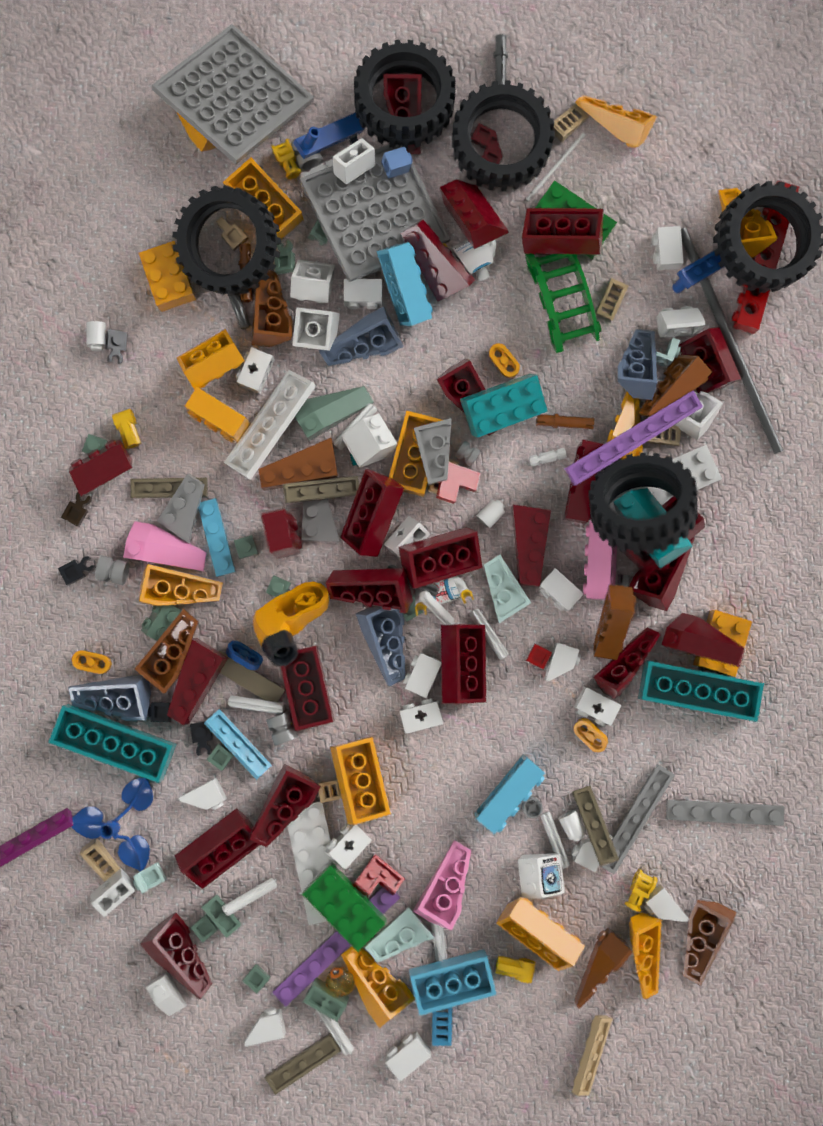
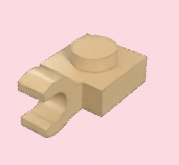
(232, 234)

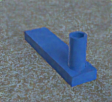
(327, 136)
(697, 272)

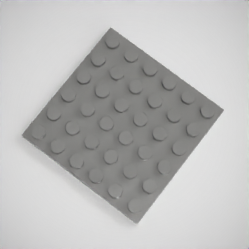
(233, 93)
(369, 212)

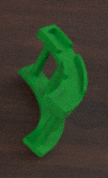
(548, 297)

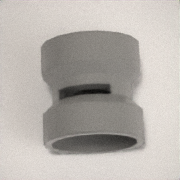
(469, 454)
(534, 809)

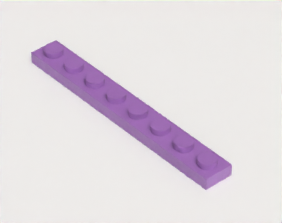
(633, 438)
(325, 955)

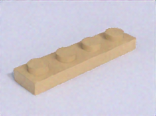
(592, 1054)

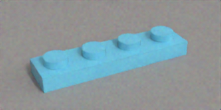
(216, 537)
(237, 744)

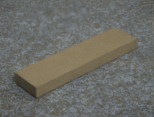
(159, 487)
(320, 489)
(252, 680)
(595, 826)
(302, 1063)

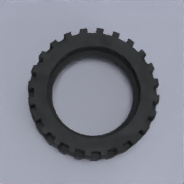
(404, 59)
(508, 98)
(800, 216)
(188, 240)
(643, 533)

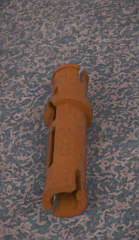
(245, 256)
(565, 421)

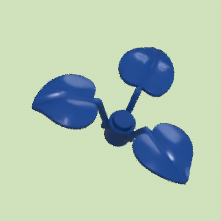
(133, 851)

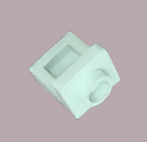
(671, 352)
(149, 878)

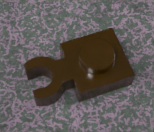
(75, 511)

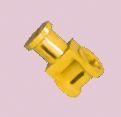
(285, 156)
(640, 889)

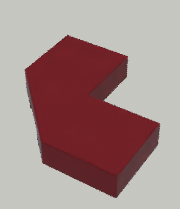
(488, 140)

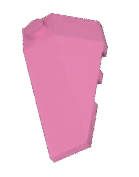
(155, 545)
(444, 893)

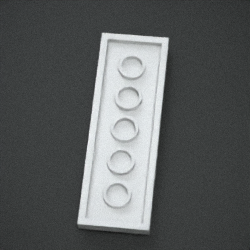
(269, 424)
(701, 467)
(309, 840)

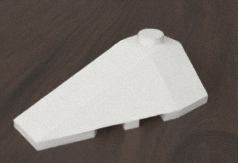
(700, 421)

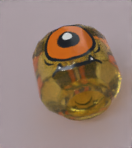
(340, 981)

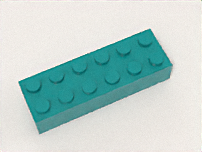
(701, 691)
(112, 743)

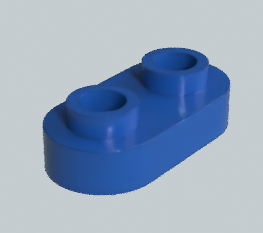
(244, 655)

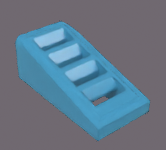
(442, 1041)

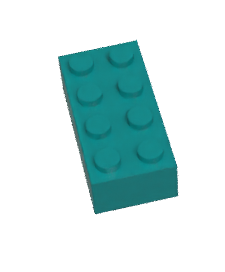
(504, 405)

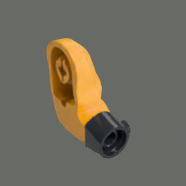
(286, 617)

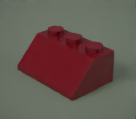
(715, 354)
(100, 466)

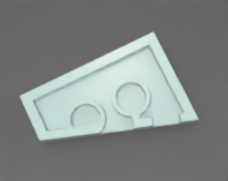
(504, 589)
(402, 933)

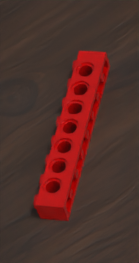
(751, 322)

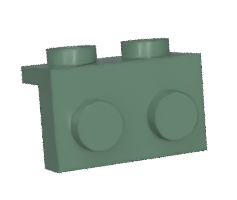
(159, 620)

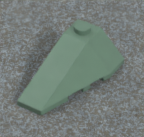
(329, 410)

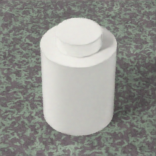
(96, 335)
(491, 513)
(572, 825)

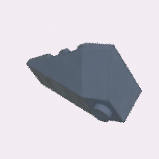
(368, 337)
(638, 366)
(385, 639)
(121, 697)

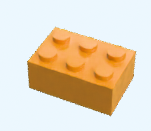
(165, 277)
(210, 359)
(216, 415)
(734, 628)

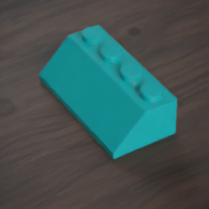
(643, 505)

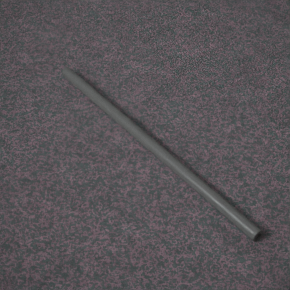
(733, 348)

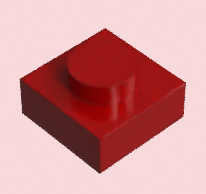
(538, 656)

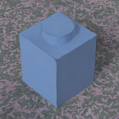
(396, 162)

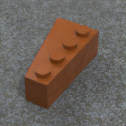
(309, 464)
(614, 622)

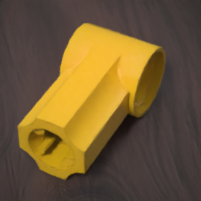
(125, 424)
(521, 969)

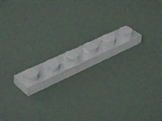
(725, 812)
(639, 814)

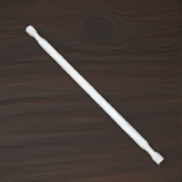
(555, 167)

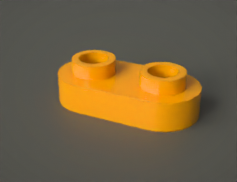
(504, 361)
(92, 662)
(589, 735)

